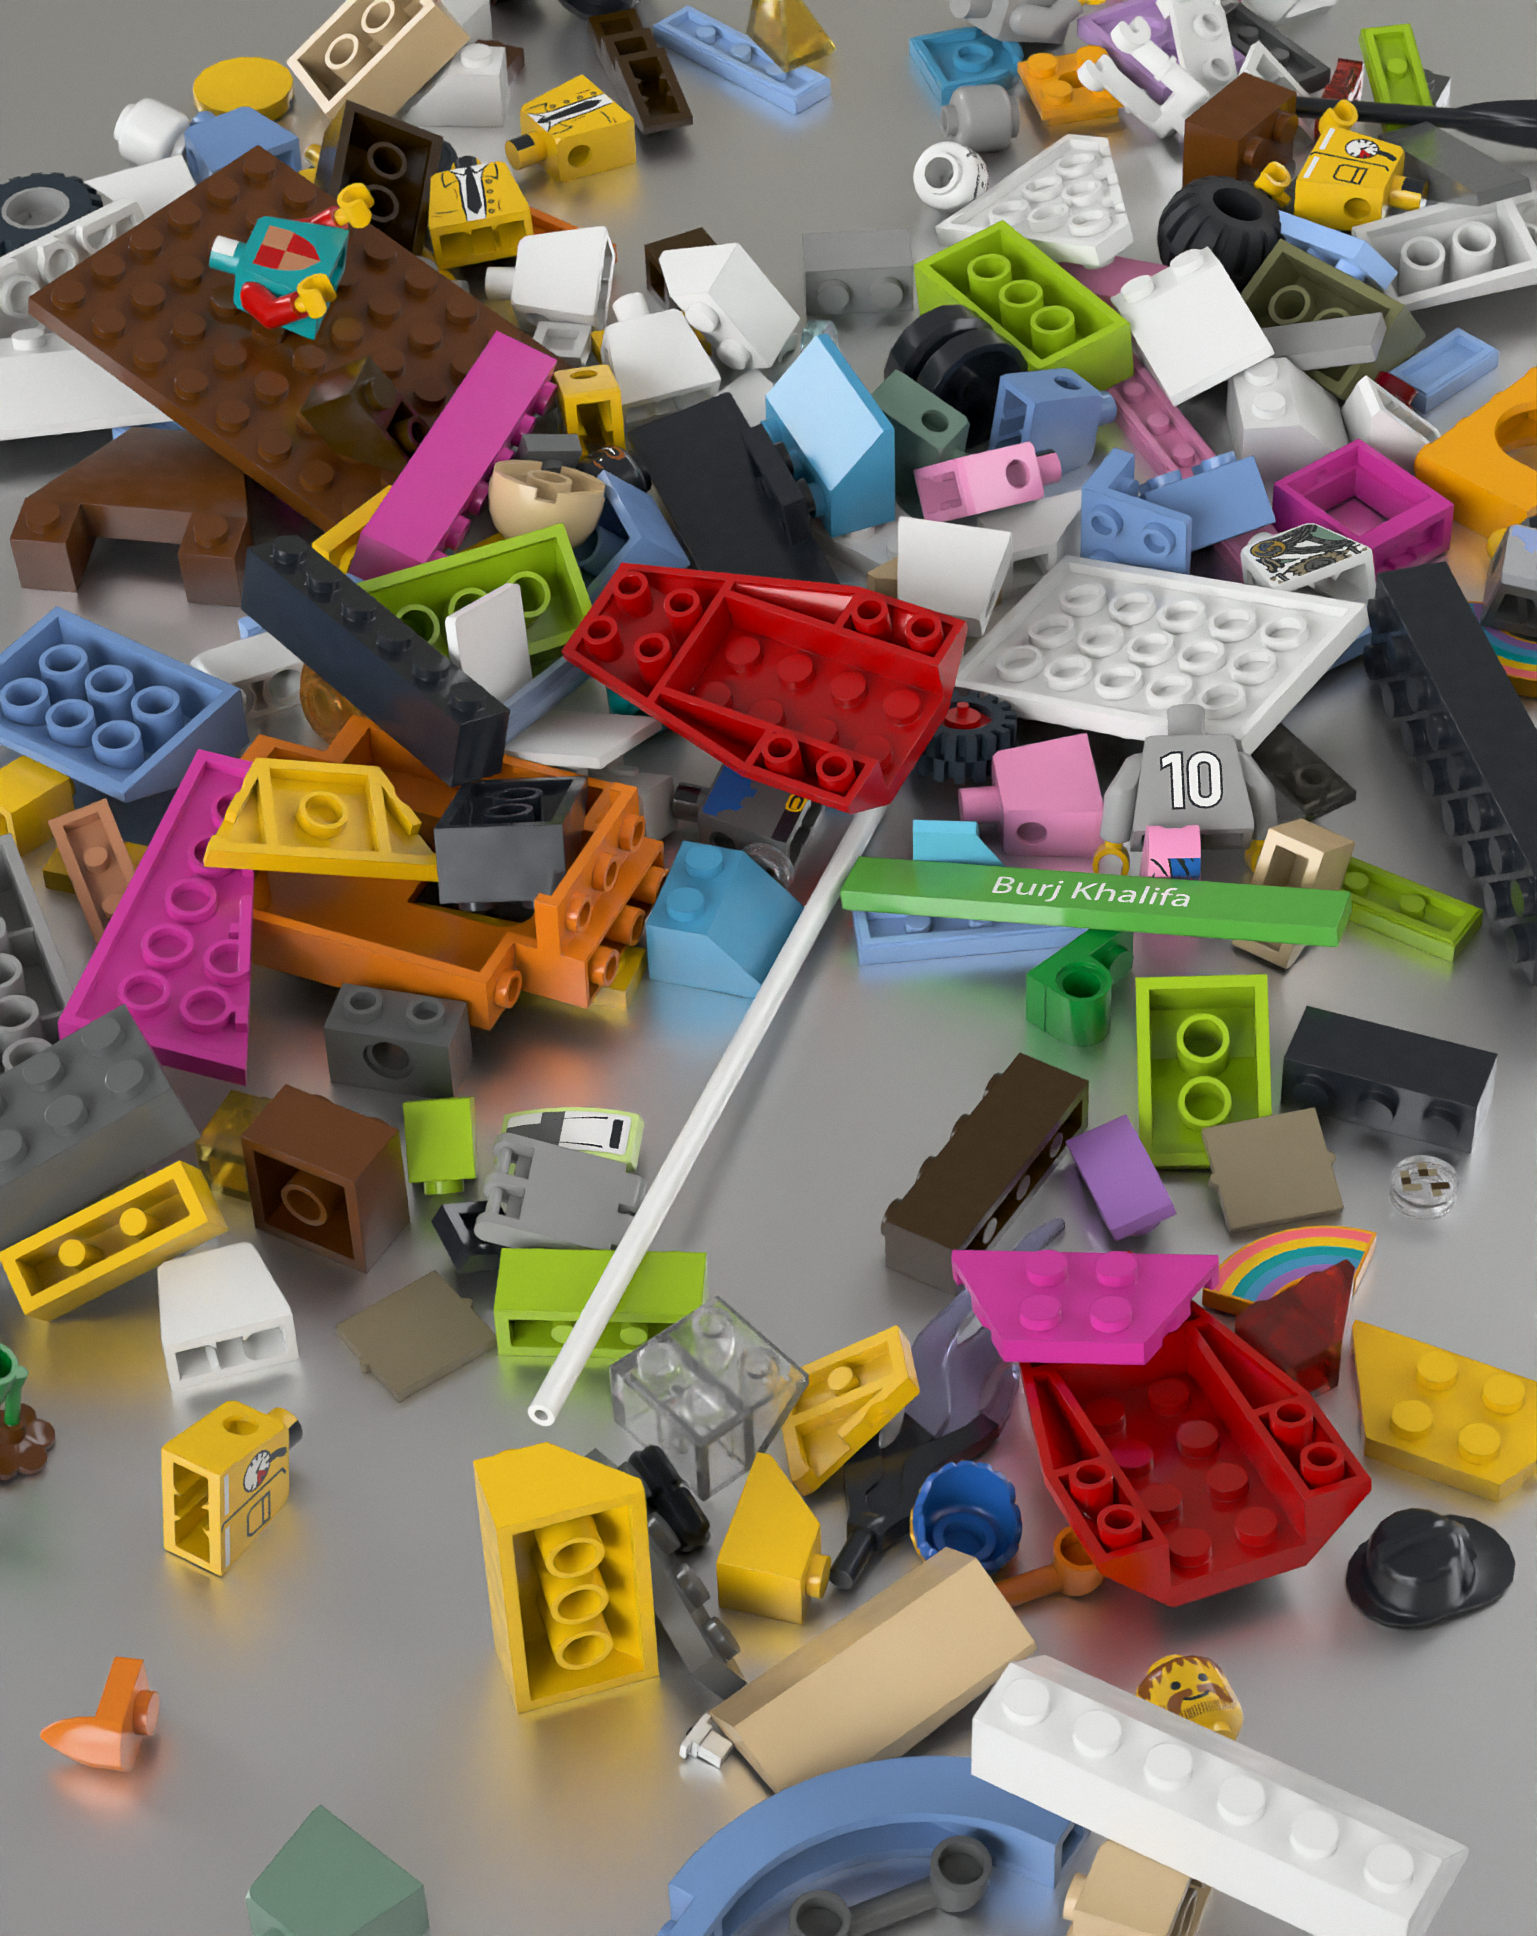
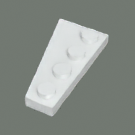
(54, 254)

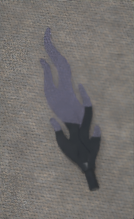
(936, 1427)

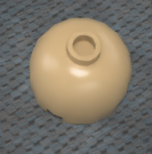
(531, 499)

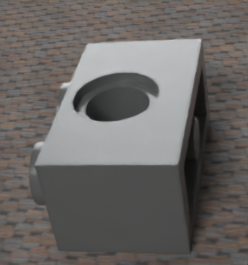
(398, 1041)

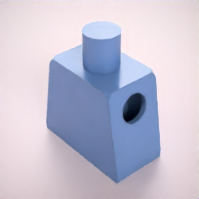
(221, 139)
(1052, 412)

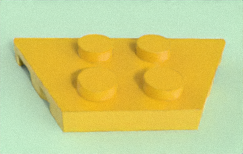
(321, 823)
(1444, 1413)

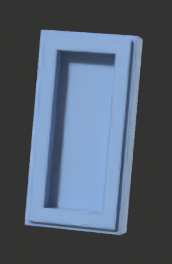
(1446, 368)

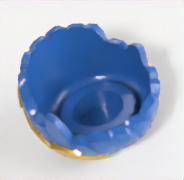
(967, 1511)

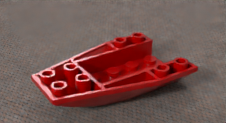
(778, 675)
(1192, 1464)

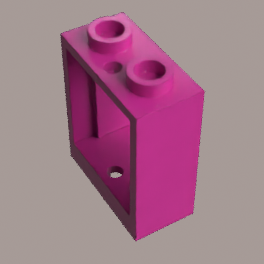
(1416, 514)

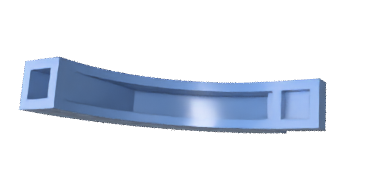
(856, 1819)

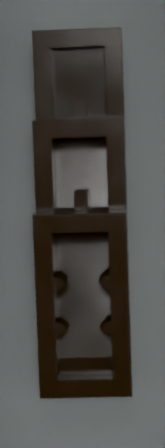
(639, 71)

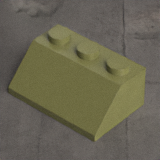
(1303, 289)

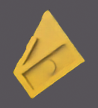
(847, 1404)

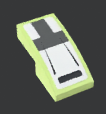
(584, 1129)

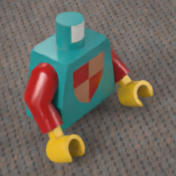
(295, 265)

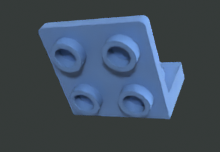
(1127, 528)

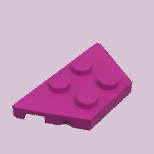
(1081, 1303)

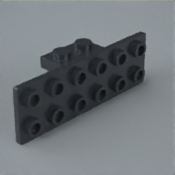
(732, 493)

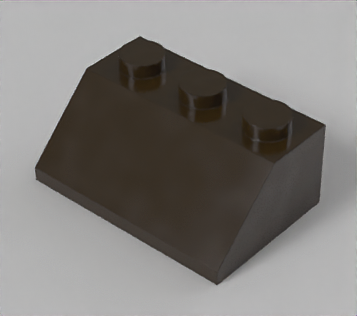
(390, 160)

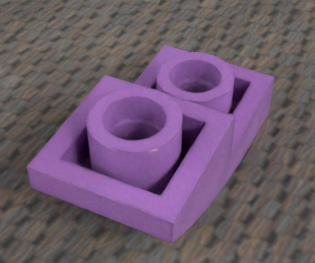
(1121, 1178)

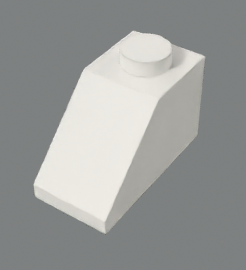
(464, 92)

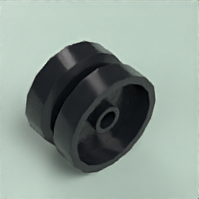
(959, 362)

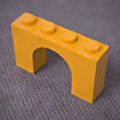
(1472, 463)

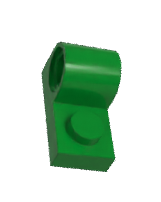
(1073, 987)

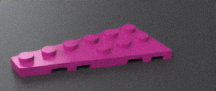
(181, 938)

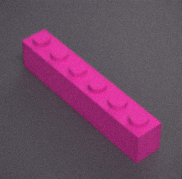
(455, 461)

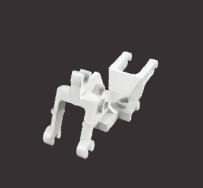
(1202, 52)

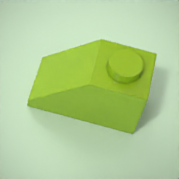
(441, 1143)

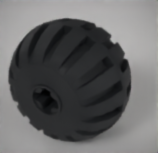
(1226, 216)

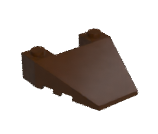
(141, 489)

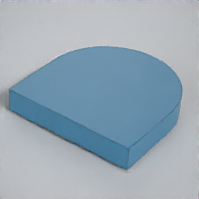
(964, 59)

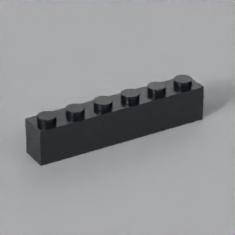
(375, 660)

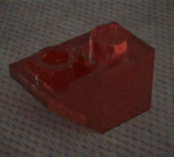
(1304, 1327)

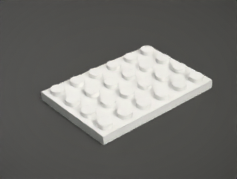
(1127, 642)

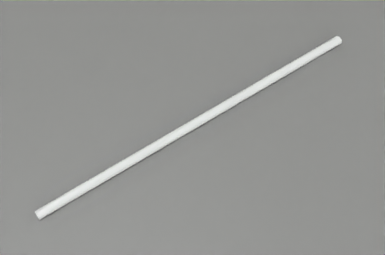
(700, 1124)

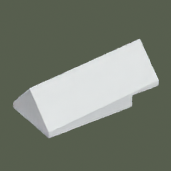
(1457, 250)

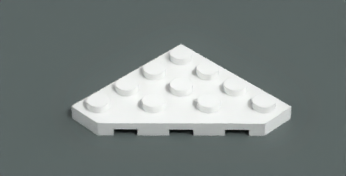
(1059, 201)

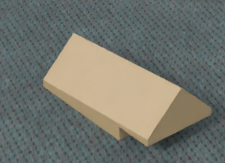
(878, 1675)

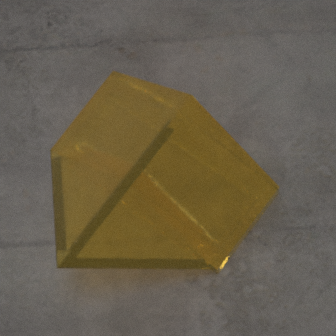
(788, 33)

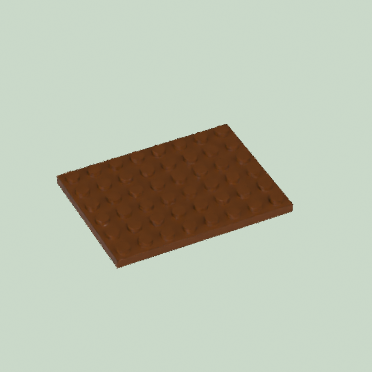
(175, 337)

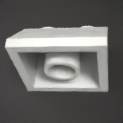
(730, 303)
(1282, 418)

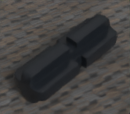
(671, 1500)

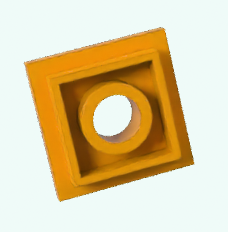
(1058, 91)

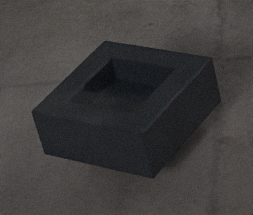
(456, 1230)

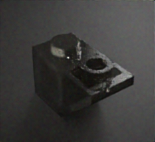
(1301, 779)

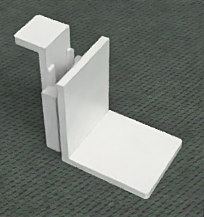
(492, 649)

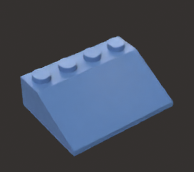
(112, 708)

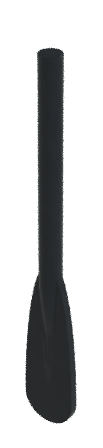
(1495, 121)

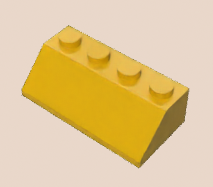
(565, 1573)

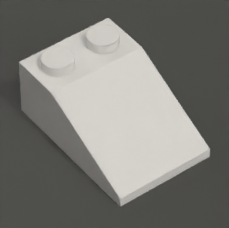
(1191, 325)

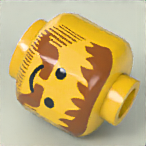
(1194, 1690)

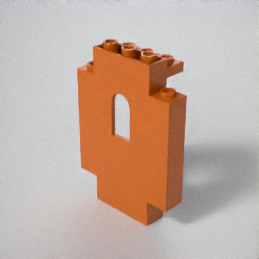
(377, 938)

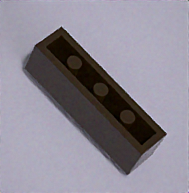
(985, 1170)

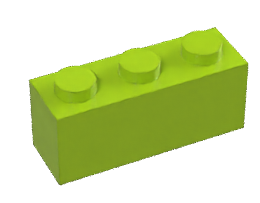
(547, 1289)

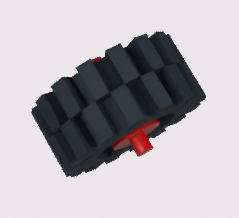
(969, 739)

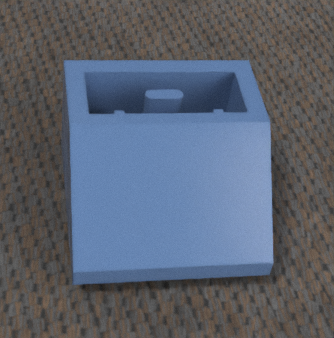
(1221, 498)

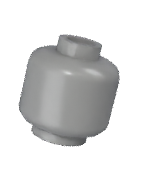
(981, 118)

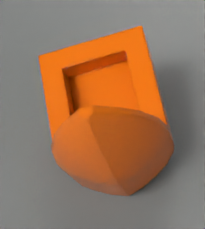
(122, 1718)

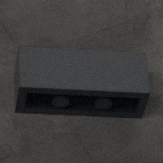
(1388, 1079)

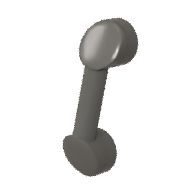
(955, 1882)

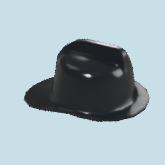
(1428, 1567)

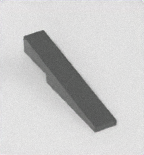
(1454, 168)

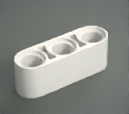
(260, 668)

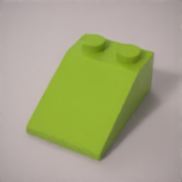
(1199, 1061)

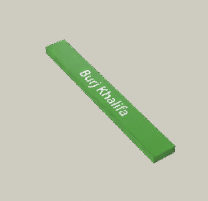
(1098, 901)

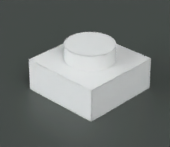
(566, 341)

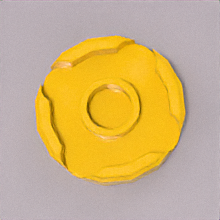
(244, 83)

